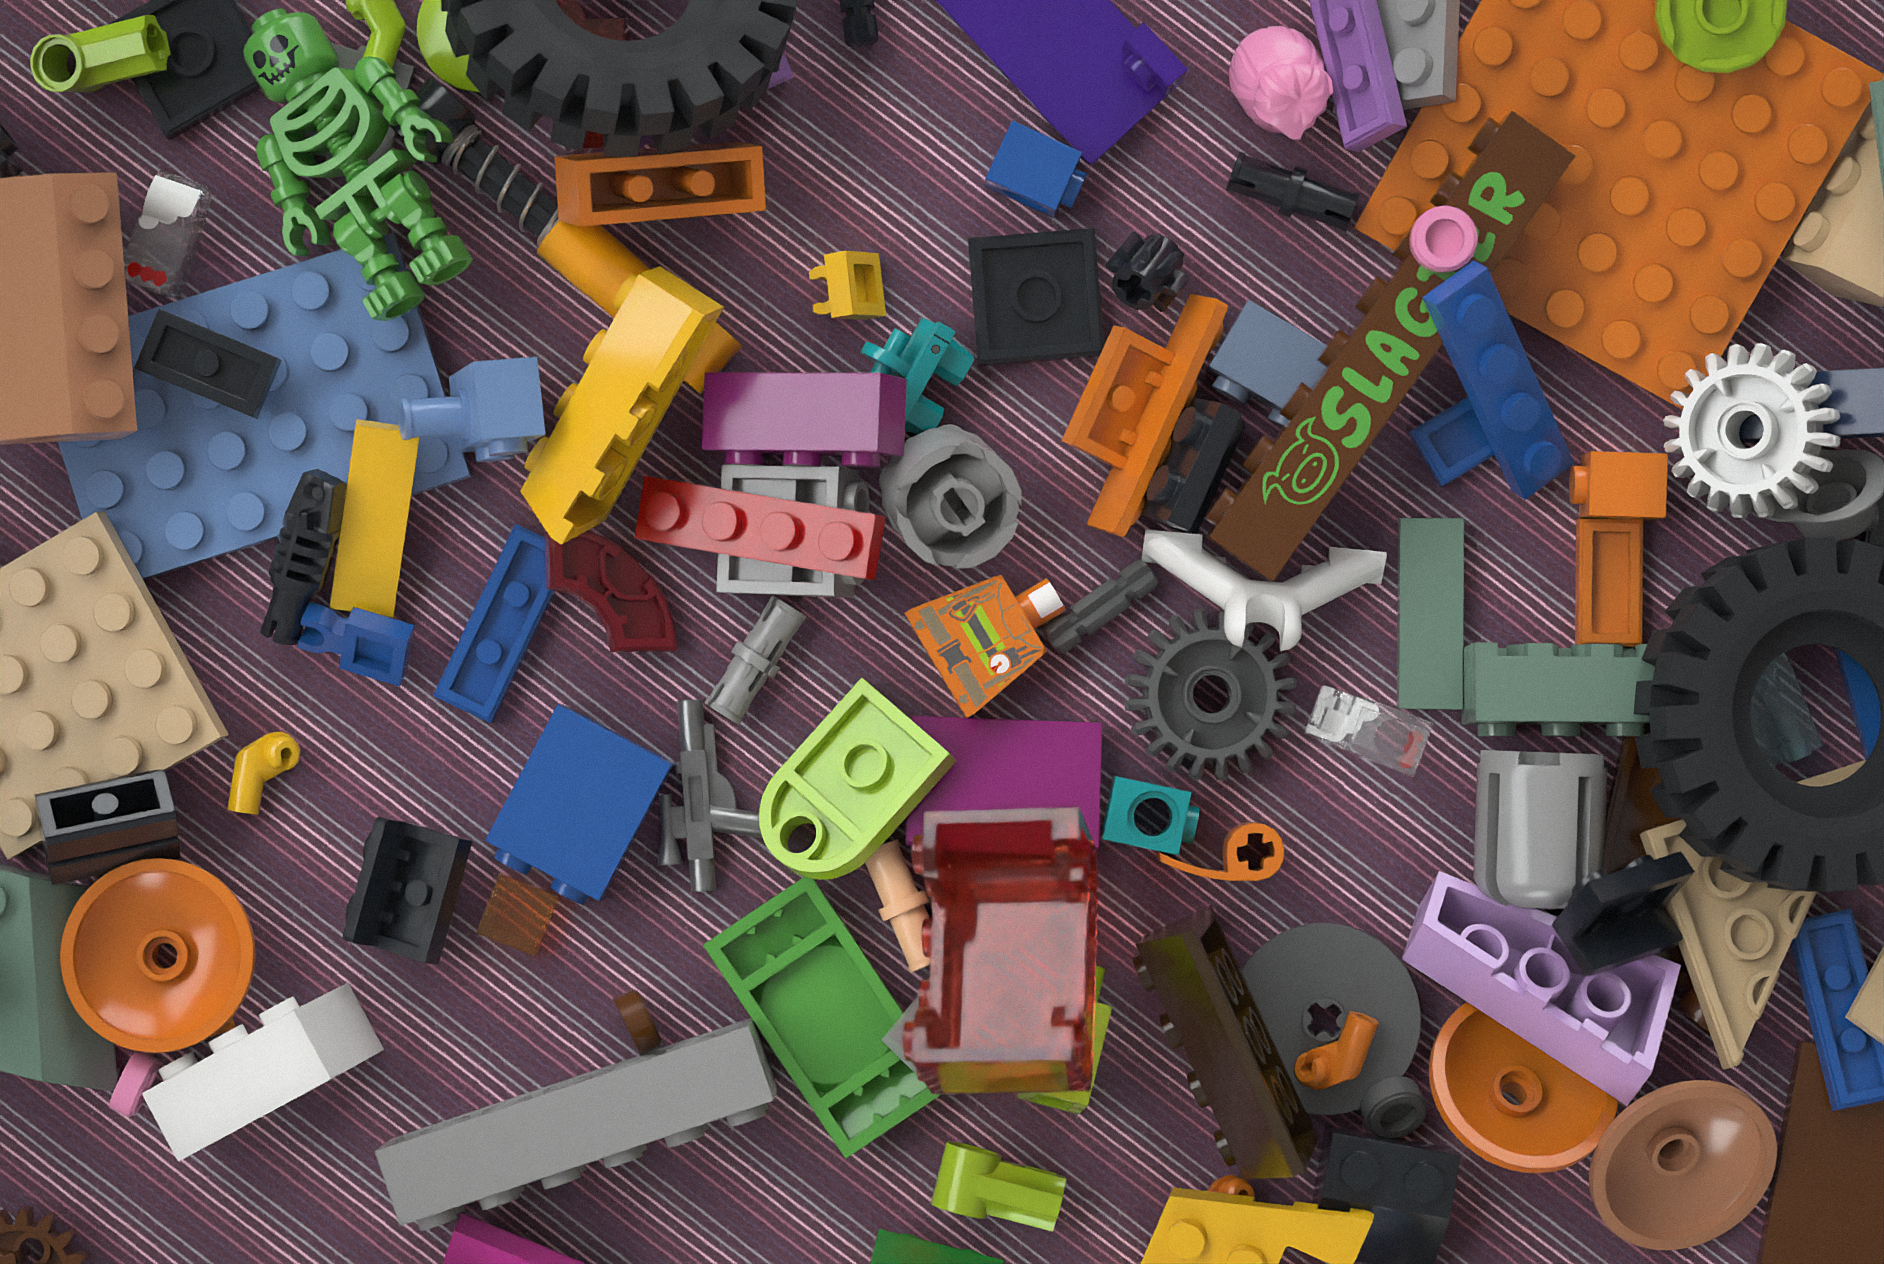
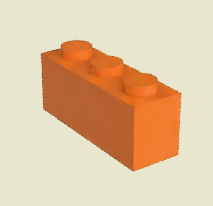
(660, 187)

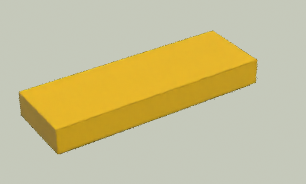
(374, 519)

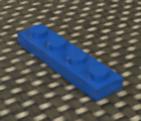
(1498, 379)

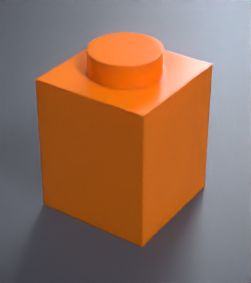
(1620, 485)

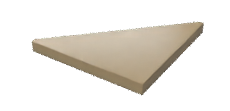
(1732, 933)

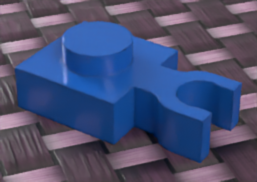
(366, 641)

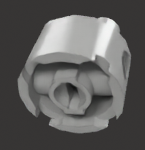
(951, 497)

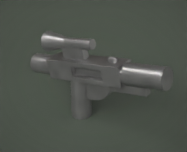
(707, 802)

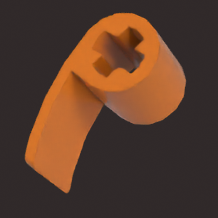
(1238, 869)

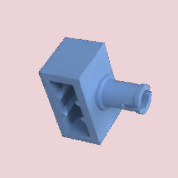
(490, 409)

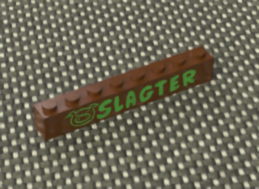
(1380, 357)

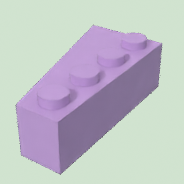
(1528, 981)

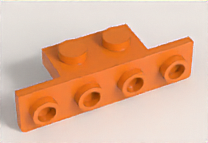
(1136, 404)

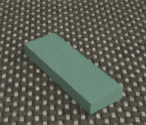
(1430, 613)

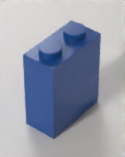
(578, 805)

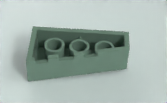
(1553, 688)

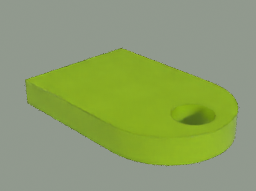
(852, 782)

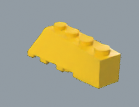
(617, 402)

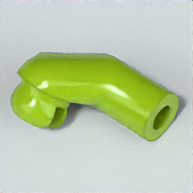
(385, 26)

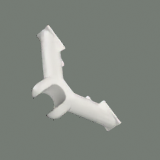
(1256, 600)

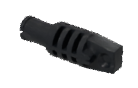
(303, 553)

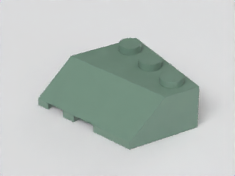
(38, 1024)

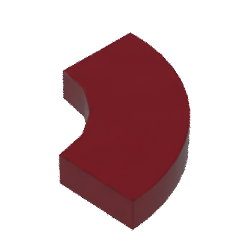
(615, 589)

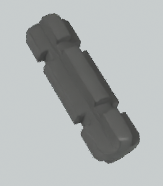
(1100, 606)

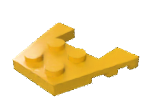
(1238, 1230)

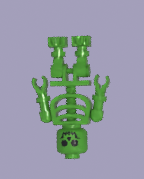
(300, 68)

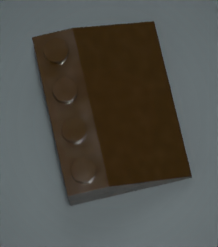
(1228, 1047)

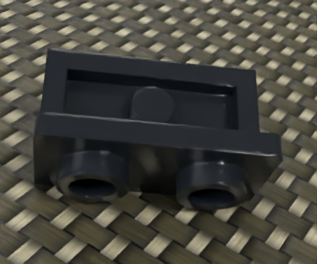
(1194, 466)
(406, 889)
(1623, 913)

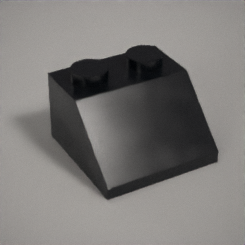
(1397, 1180)

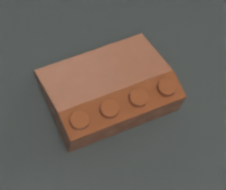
(63, 311)

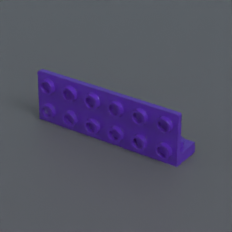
(1074, 63)

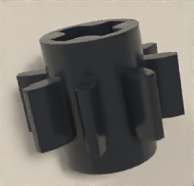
(1147, 271)

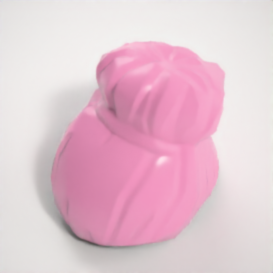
(1280, 80)

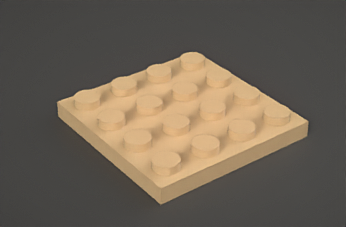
(87, 676)

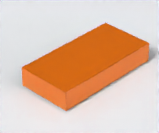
(1609, 581)

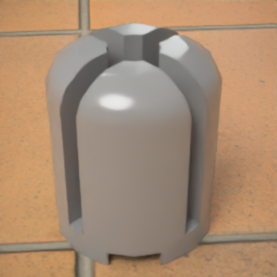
(1538, 825)

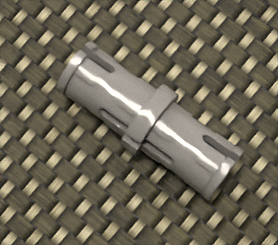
(755, 659)

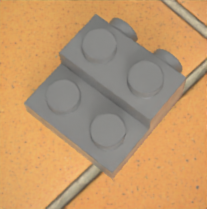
(808, 484)

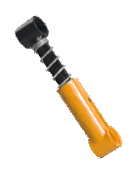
(583, 255)

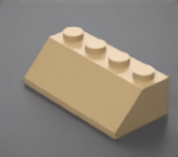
(1843, 229)

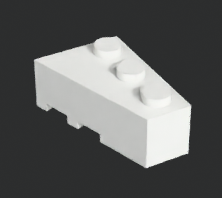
(261, 1069)

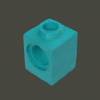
(1119, 816)

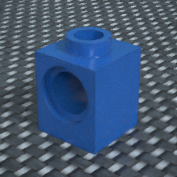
(1035, 170)

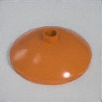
(114, 947)
(1557, 1110)

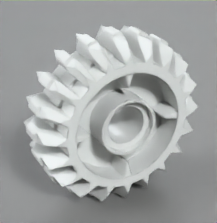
(1789, 438)

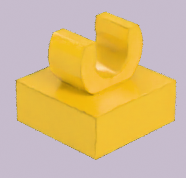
(852, 284)

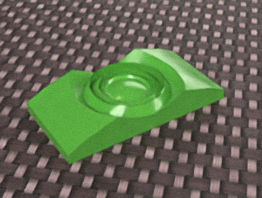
(821, 1012)

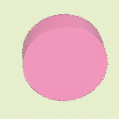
(1443, 239)
(134, 1080)

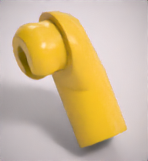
(258, 764)

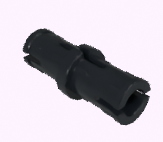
(1292, 192)

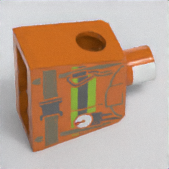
(984, 636)

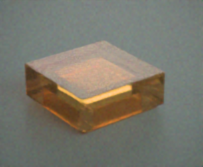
(518, 914)

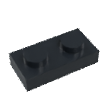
(208, 363)

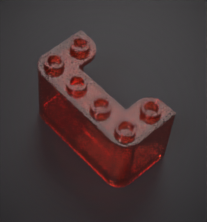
(1006, 952)

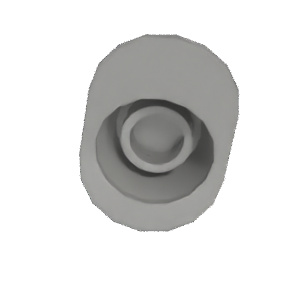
(1844, 498)

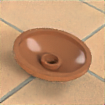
(1682, 1165)

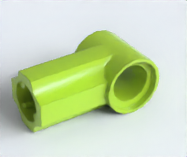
(101, 55)
(981, 1184)

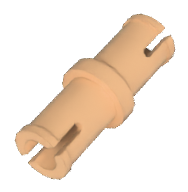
(900, 900)

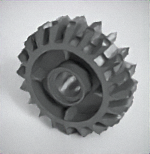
(1171, 705)

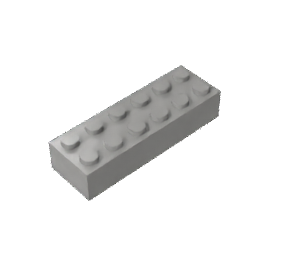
(578, 1121)

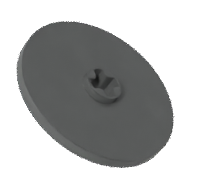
(1344, 969)

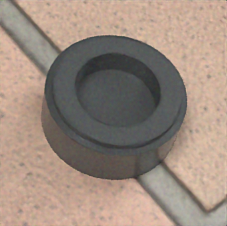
(1393, 1107)

